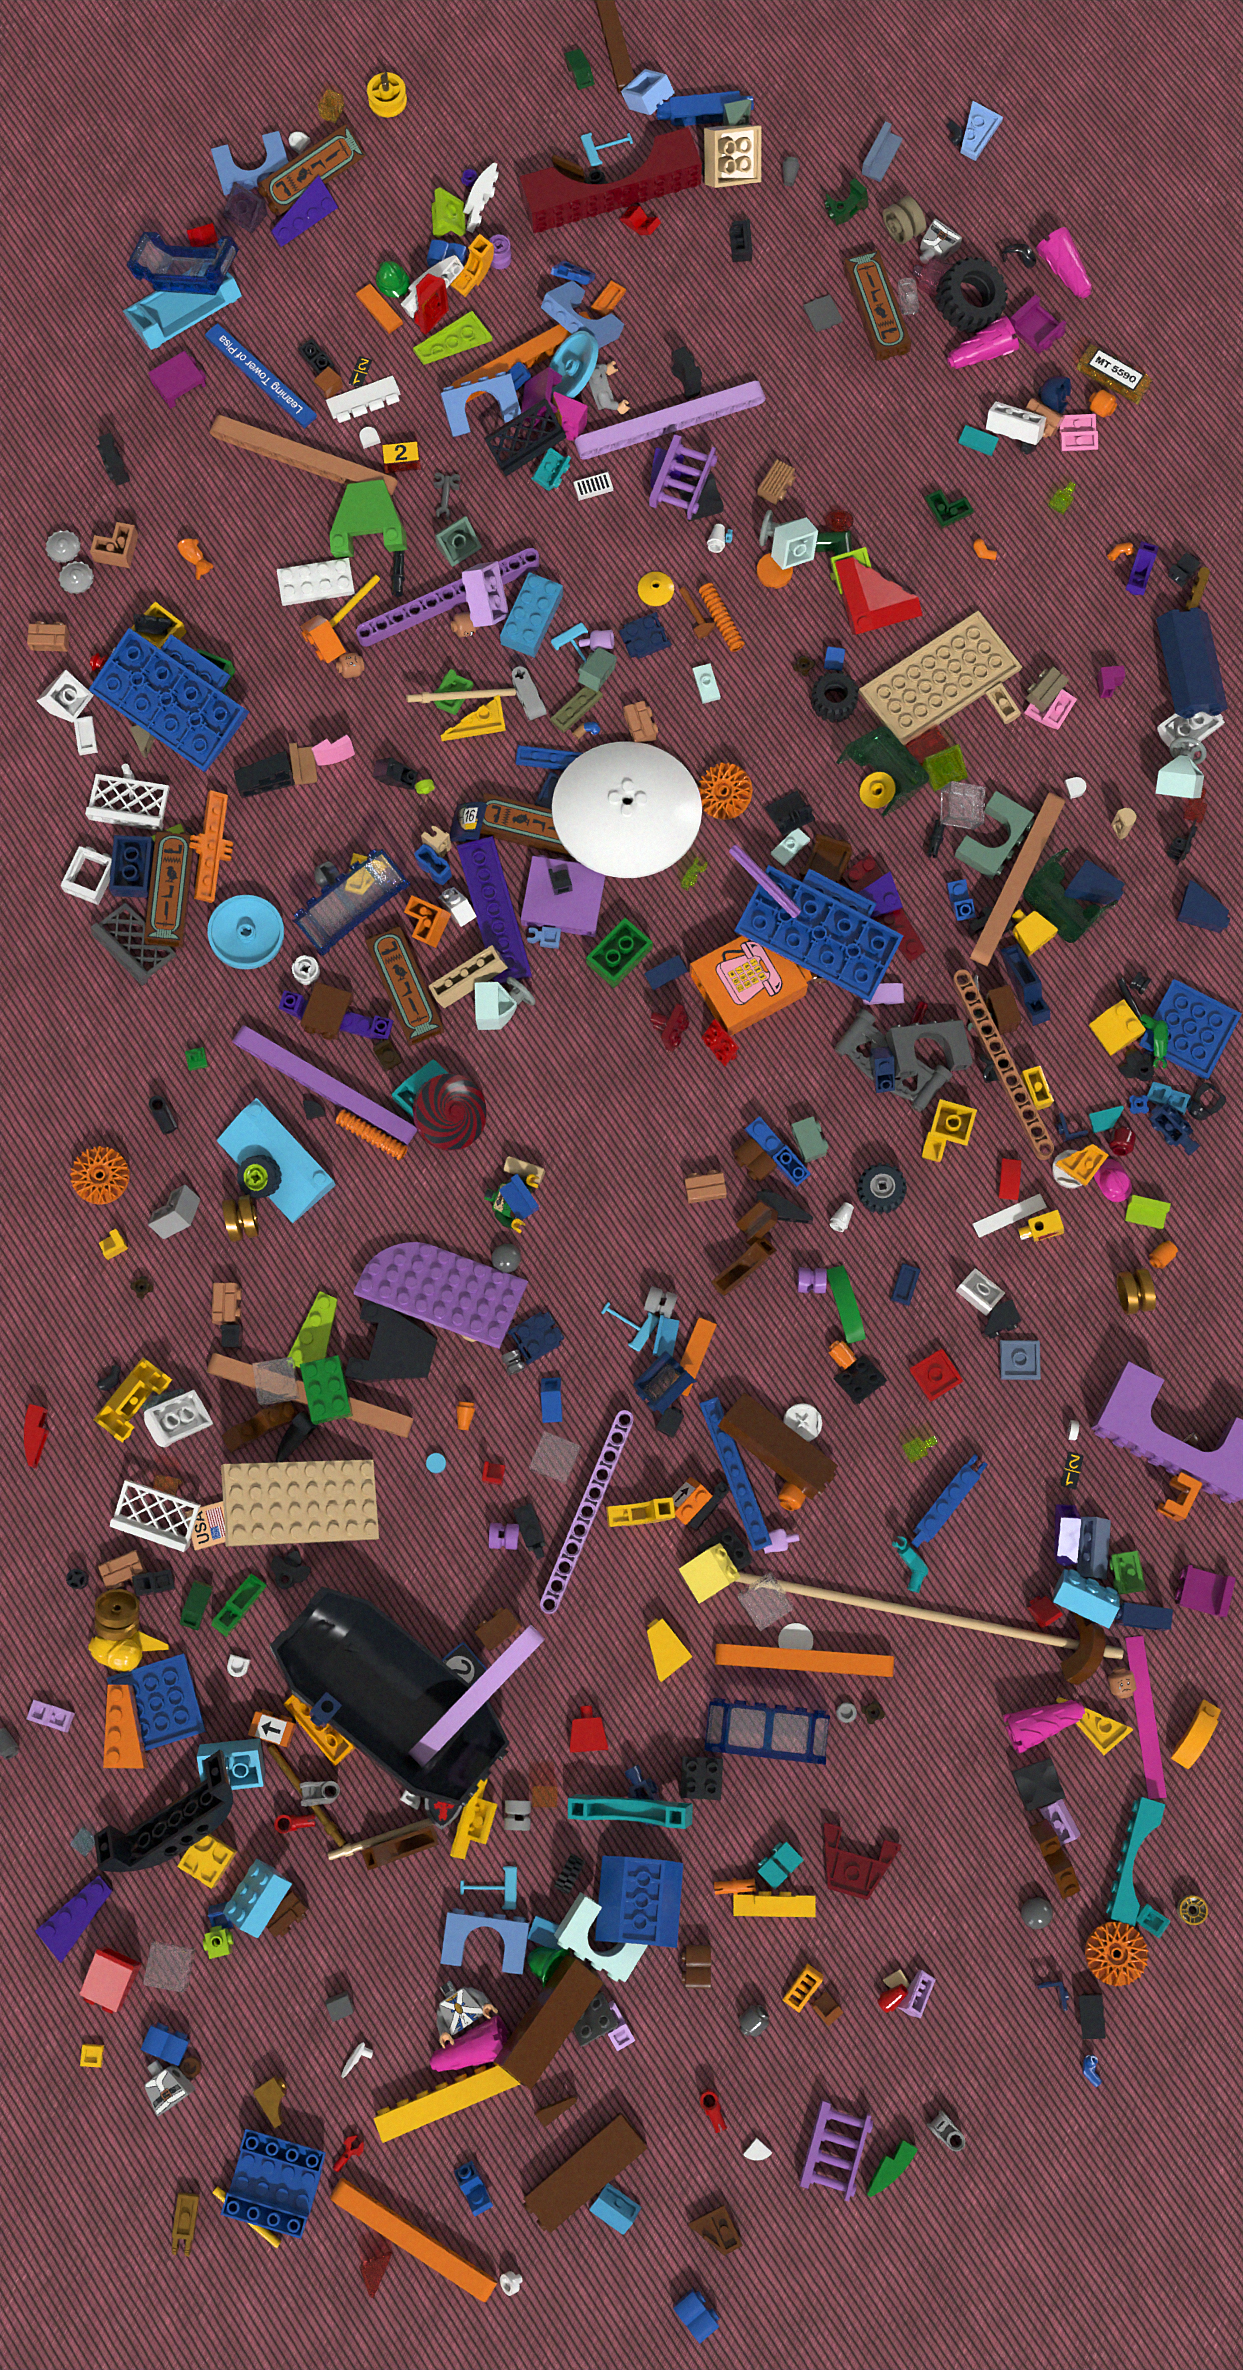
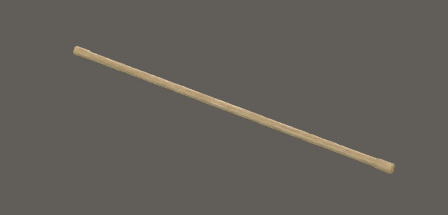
(1110, 1651)

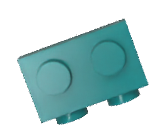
(551, 469)

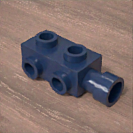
(1173, 1127)
(636, 1791)

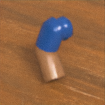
(586, 727)

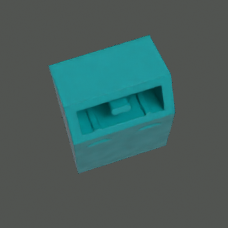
(407, 1091)

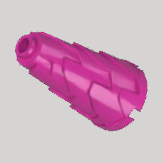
(1064, 260)
(986, 344)
(1037, 1724)
(473, 2048)

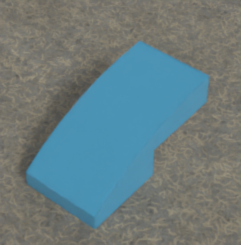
(1162, 1094)

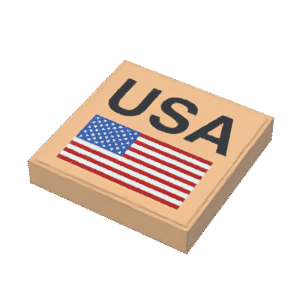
(209, 1526)

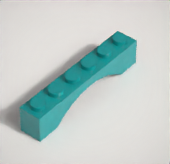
(617, 1808)
(1146, 1817)

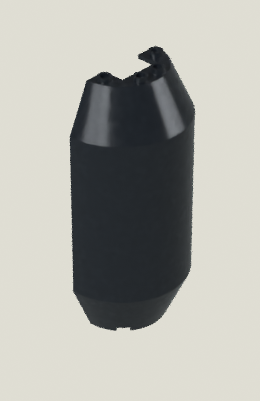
(388, 1697)

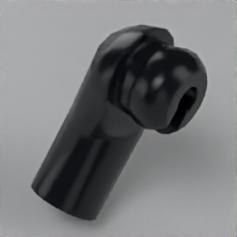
(957, 132)
(1027, 448)
(111, 1380)

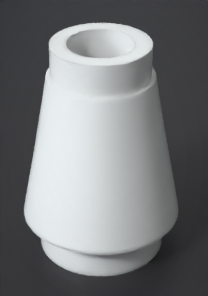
(717, 539)
(841, 1218)

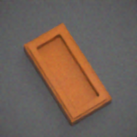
(608, 299)

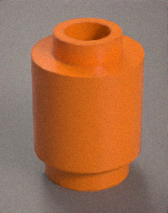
(1163, 1254)
(842, 1354)

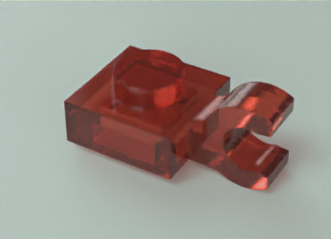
(1196, 808)

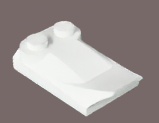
(1196, 727)
(177, 1418)

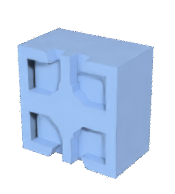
(647, 91)

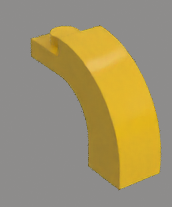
(641, 1513)

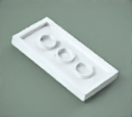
(315, 581)

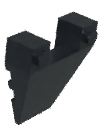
(398, 1349)

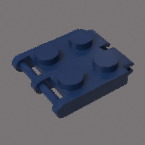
(644, 636)
(537, 1336)

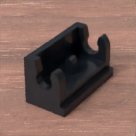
(741, 241)
(1092, 2016)

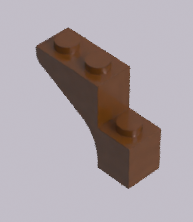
(744, 1266)
(259, 1425)
(400, 1847)
(1055, 1858)

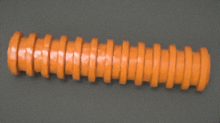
(721, 617)
(371, 1134)

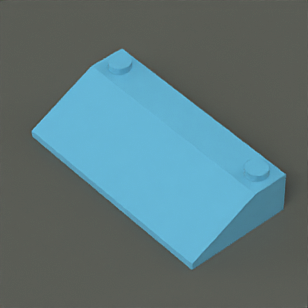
(170, 313)
(260, 1133)

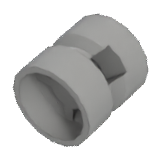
(653, 1302)
(517, 1807)

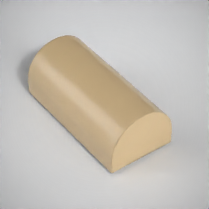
(1003, 703)
(1123, 822)
(523, 1168)

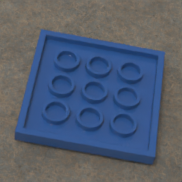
(1196, 1028)
(164, 1701)

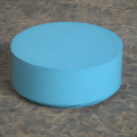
(436, 1463)

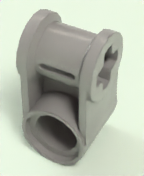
(317, 1792)
(946, 2130)

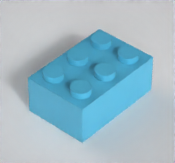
(1086, 1598)
(243, 1761)
(257, 1898)

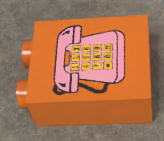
(747, 983)

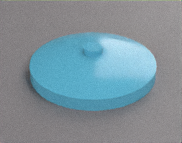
(575, 363)
(245, 932)

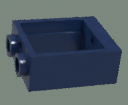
(1144, 1617)

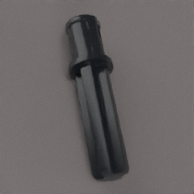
(397, 577)

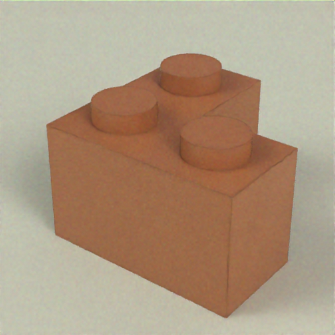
(118, 549)

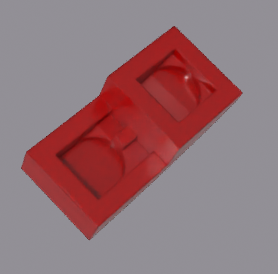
(1009, 1179)

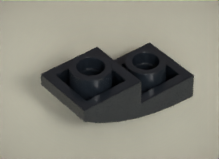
(315, 357)

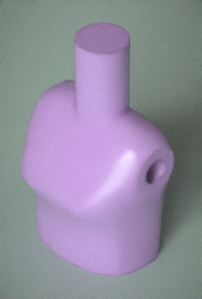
(601, 639)
(780, 1540)

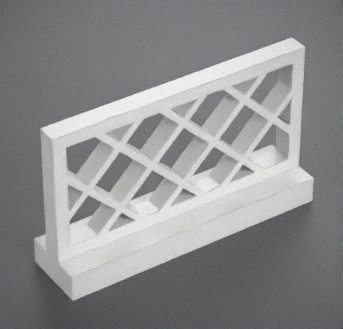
(121, 816)
(151, 1532)

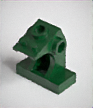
(857, 200)

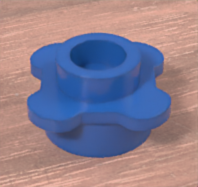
(1134, 1108)

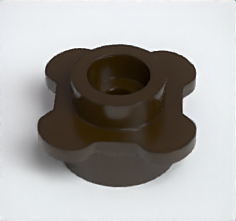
(802, 660)
(142, 1281)
(871, 1718)

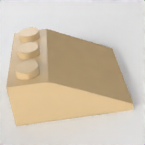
(732, 155)

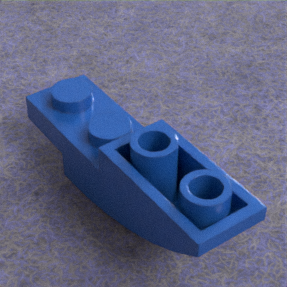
(785, 1159)

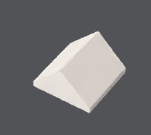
(980, 1291)

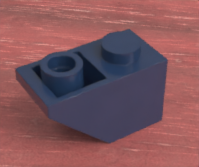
(883, 1069)

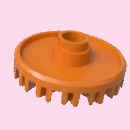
(716, 783)
(90, 1166)
(1100, 1949)

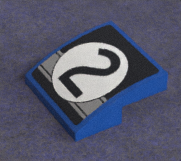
(465, 1663)

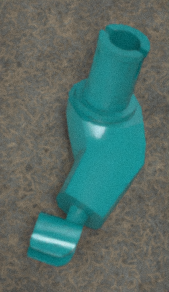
(914, 1562)

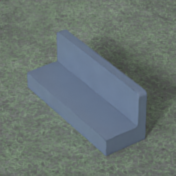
(881, 153)
(1093, 1547)

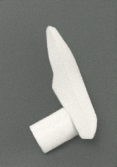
(128, 775)
(354, 2058)

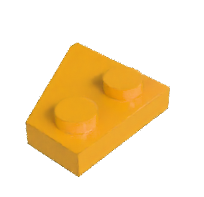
(1083, 1164)

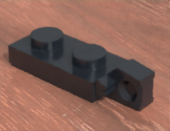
(698, 1520)
(530, 1529)

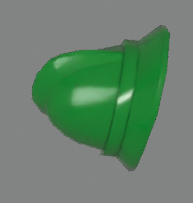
(392, 279)
(545, 1961)

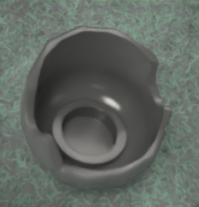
(325, 874)
(506, 1257)
(1037, 1912)

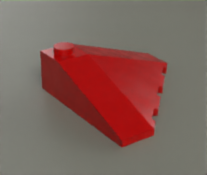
(871, 599)

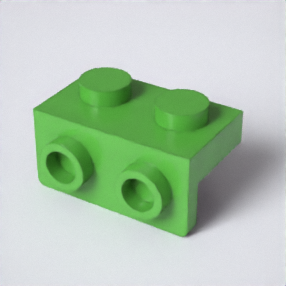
(452, 683)
(1127, 1572)

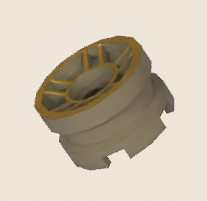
(1198, 1916)

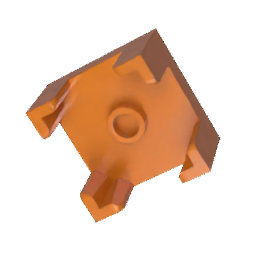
(1189, 1488)

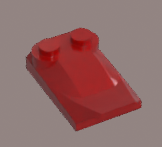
(431, 302)

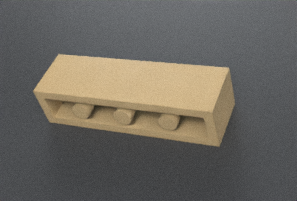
(463, 978)

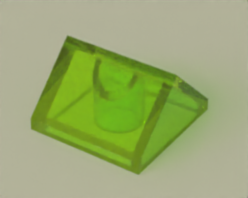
(945, 767)

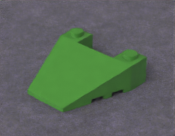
(364, 511)

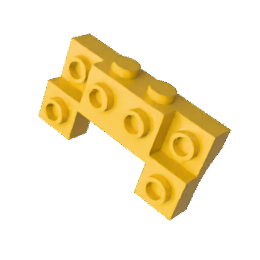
(130, 1397)

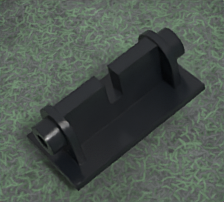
(151, 624)

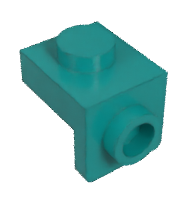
(1152, 1920)

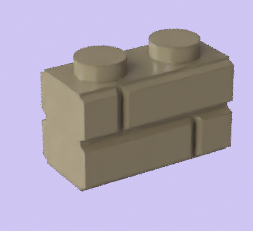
(1047, 688)

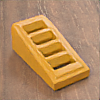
(808, 1969)

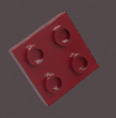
(671, 1026)

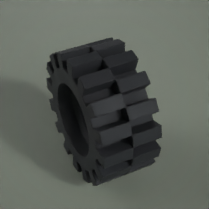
(569, 1873)

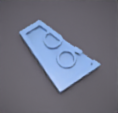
(979, 130)

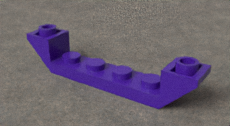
(353, 1023)

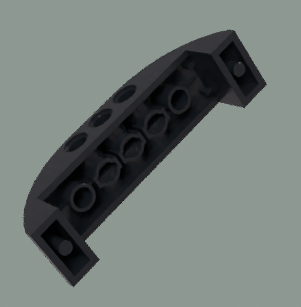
(171, 1828)

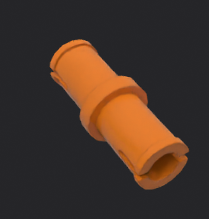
(735, 1886)

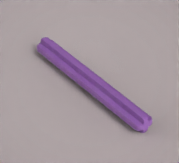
(763, 879)

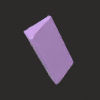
(1061, 1821)

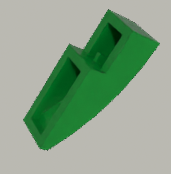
(238, 1605)
(891, 2167)

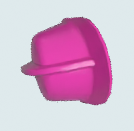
(1113, 1181)

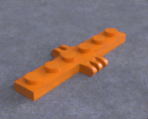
(211, 846)

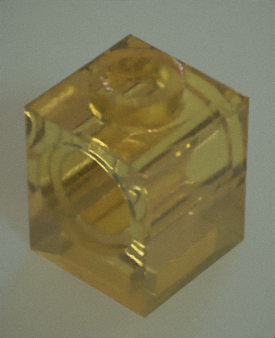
(331, 105)

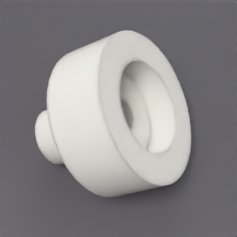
(510, 2282)

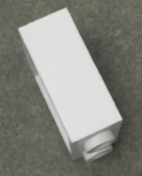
(68, 882)

